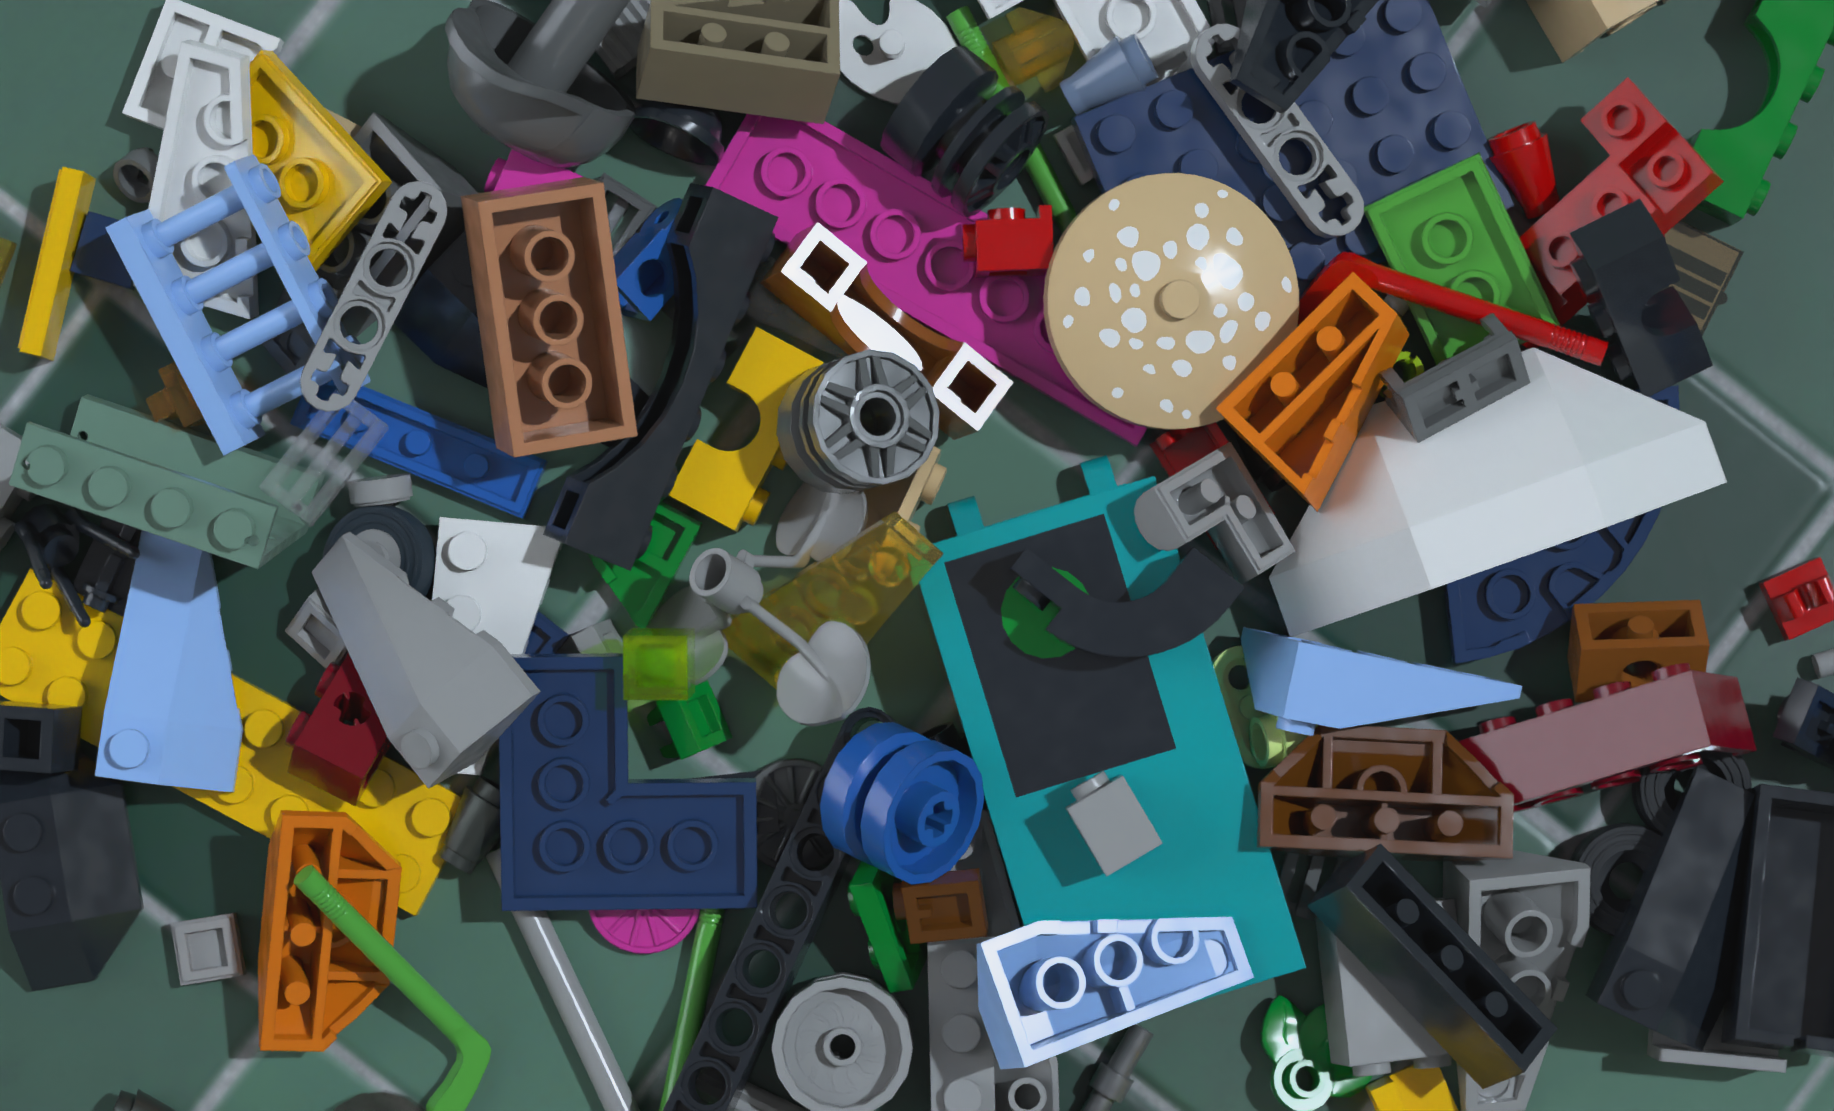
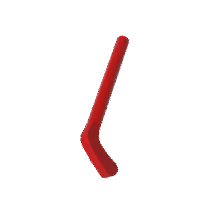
(1448, 302)

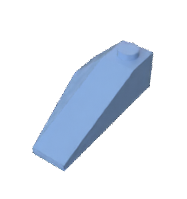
(171, 682)
(1343, 689)
(1082, 980)

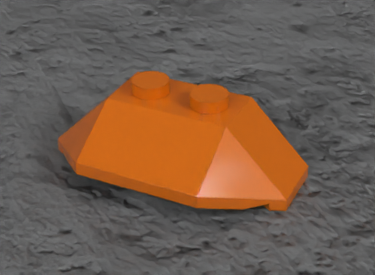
(307, 968)

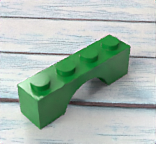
(1792, 42)

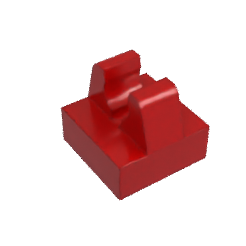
(1800, 598)

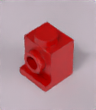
(1010, 243)

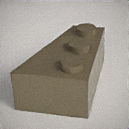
(742, 56)

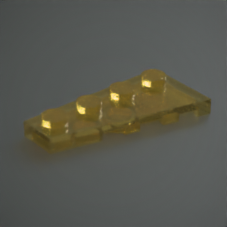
(853, 586)

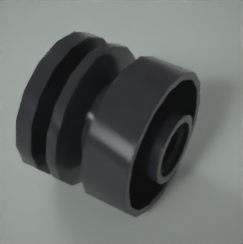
(964, 130)

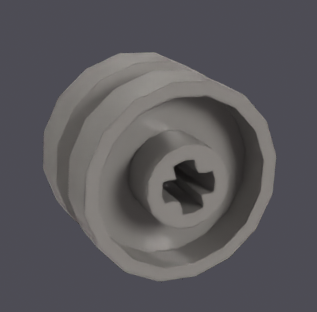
(851, 1007)

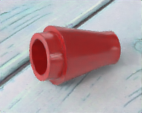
(1526, 167)

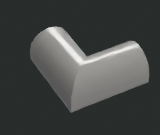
(1219, 499)

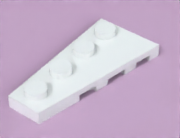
(202, 133)
(494, 581)

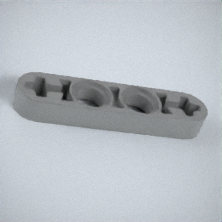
(1268, 137)
(367, 293)

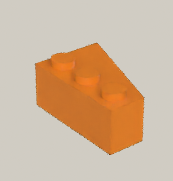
(1318, 388)

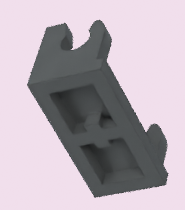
(1458, 383)

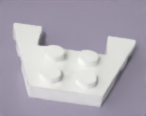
(1162, 27)

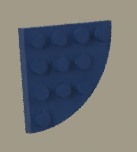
(1537, 592)

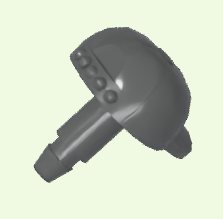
(535, 81)

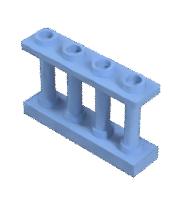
(178, 300)

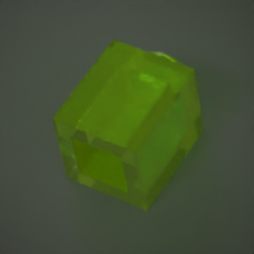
(659, 664)

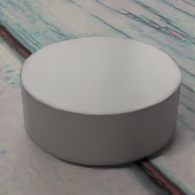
(380, 490)

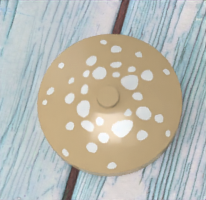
(1168, 298)

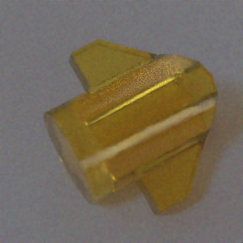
(1035, 48)

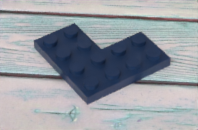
(592, 836)

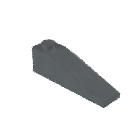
(403, 162)

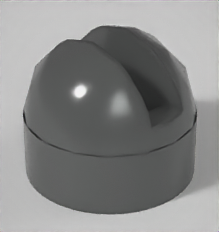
(129, 174)

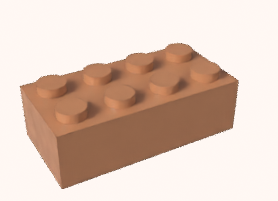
(549, 316)

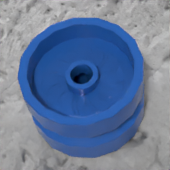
(902, 802)

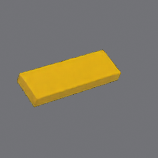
(53, 273)

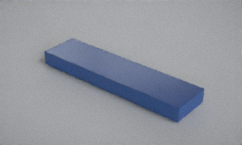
(438, 451)

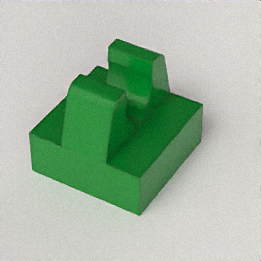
(692, 723)

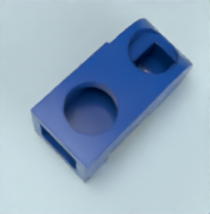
(645, 267)

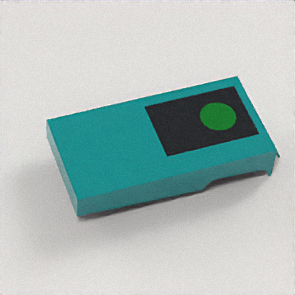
(1057, 715)

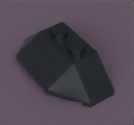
(66, 871)

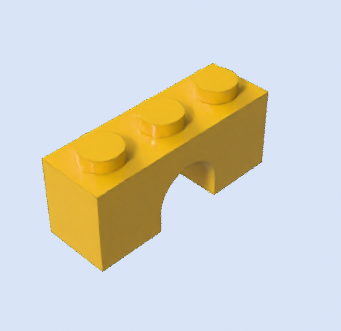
(730, 482)

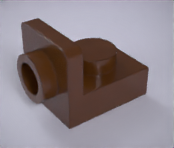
(944, 908)

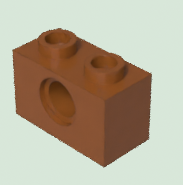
(1632, 641)

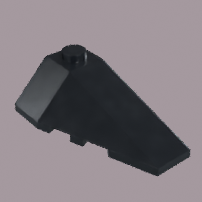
(1289, 44)
(444, 319)
(1681, 927)

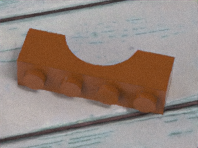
(839, 298)

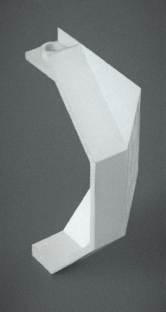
(1487, 490)

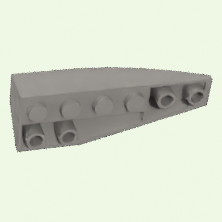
(961, 1054)

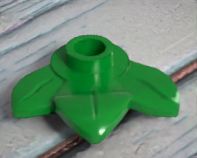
(1302, 1042)

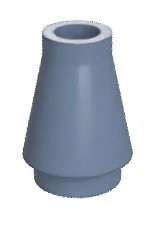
(1110, 74)

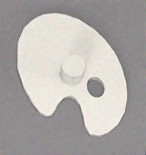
(901, 47)

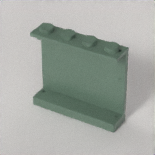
(162, 481)

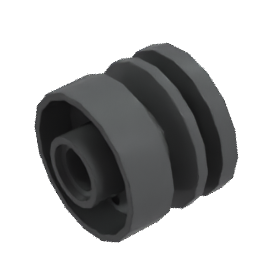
(858, 422)

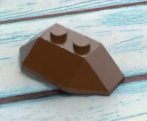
(1387, 787)

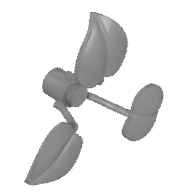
(831, 669)

